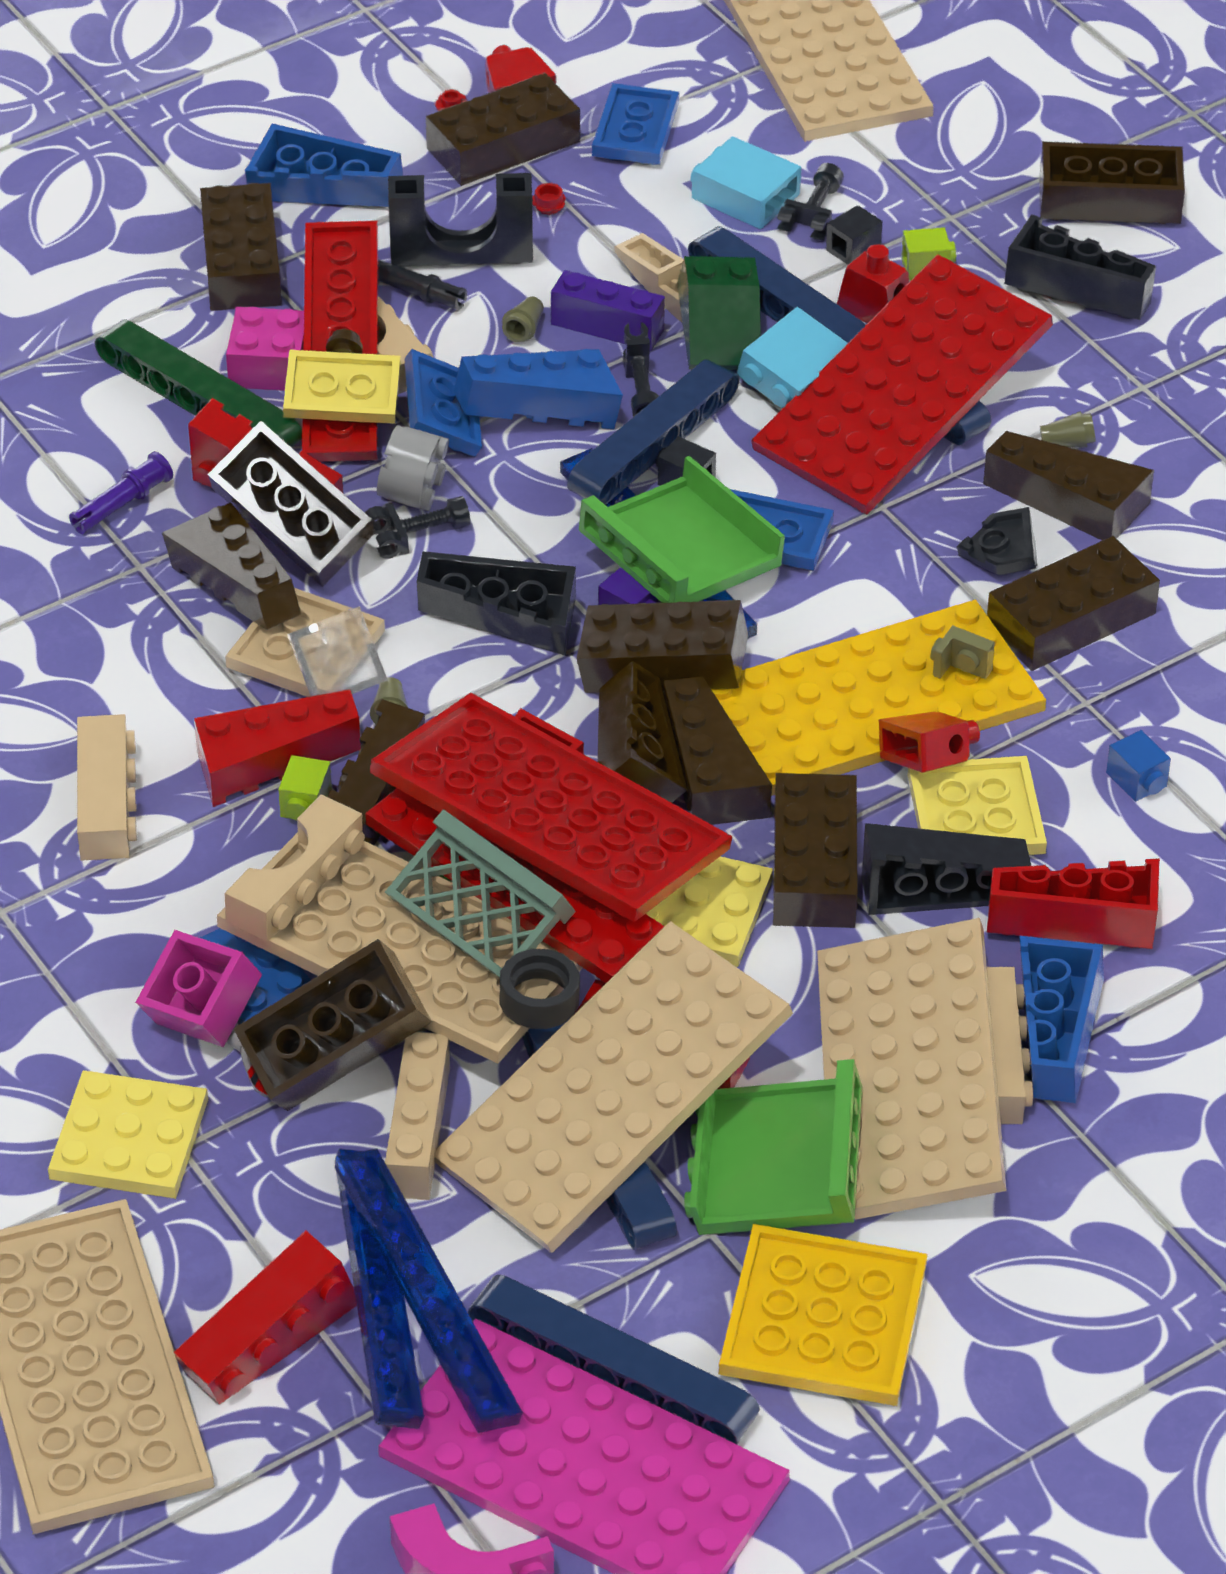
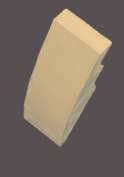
(654, 268)

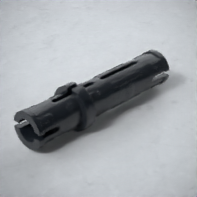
(428, 287)

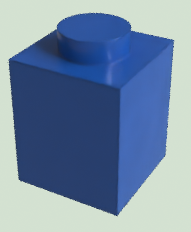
(1138, 765)

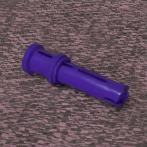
(134, 484)

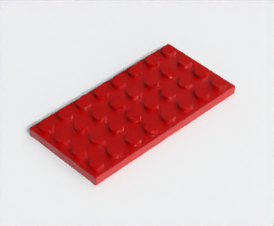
(902, 383)
(552, 806)

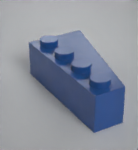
(322, 168)
(540, 386)
(1061, 1004)

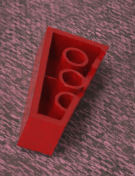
(257, 742)

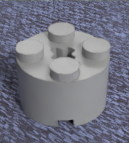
(412, 467)

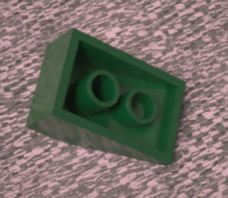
(719, 308)

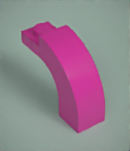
(428, 1549)

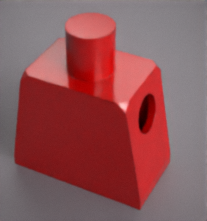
(513, 66)
(871, 283)
(940, 737)

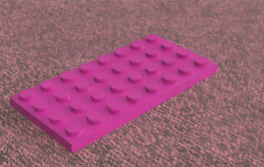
(592, 1468)

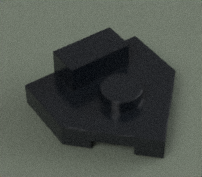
(1003, 543)

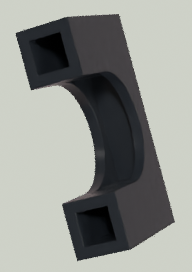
(421, 241)

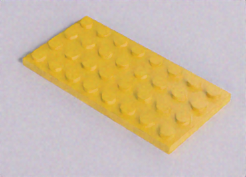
(826, 703)

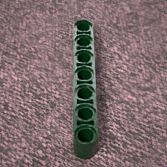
(185, 379)

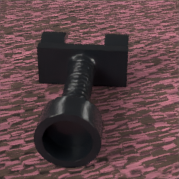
(827, 181)
(637, 366)
(455, 513)

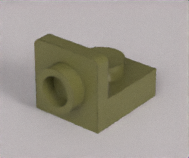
(963, 651)

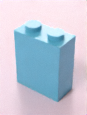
(745, 182)
(789, 356)

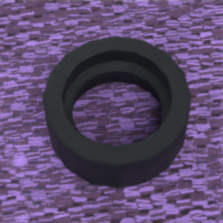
(539, 965)

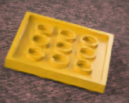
(823, 1314)

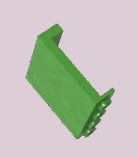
(684, 537)
(776, 1155)

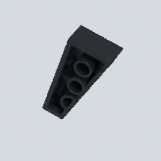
(1078, 271)
(501, 596)
(932, 868)

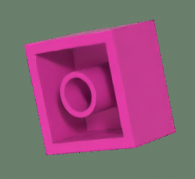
(261, 346)
(199, 988)

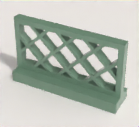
(492, 864)

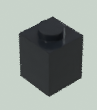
(853, 234)
(671, 459)

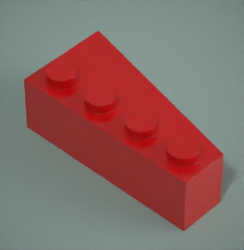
(217, 433)
(1077, 903)
(268, 1319)

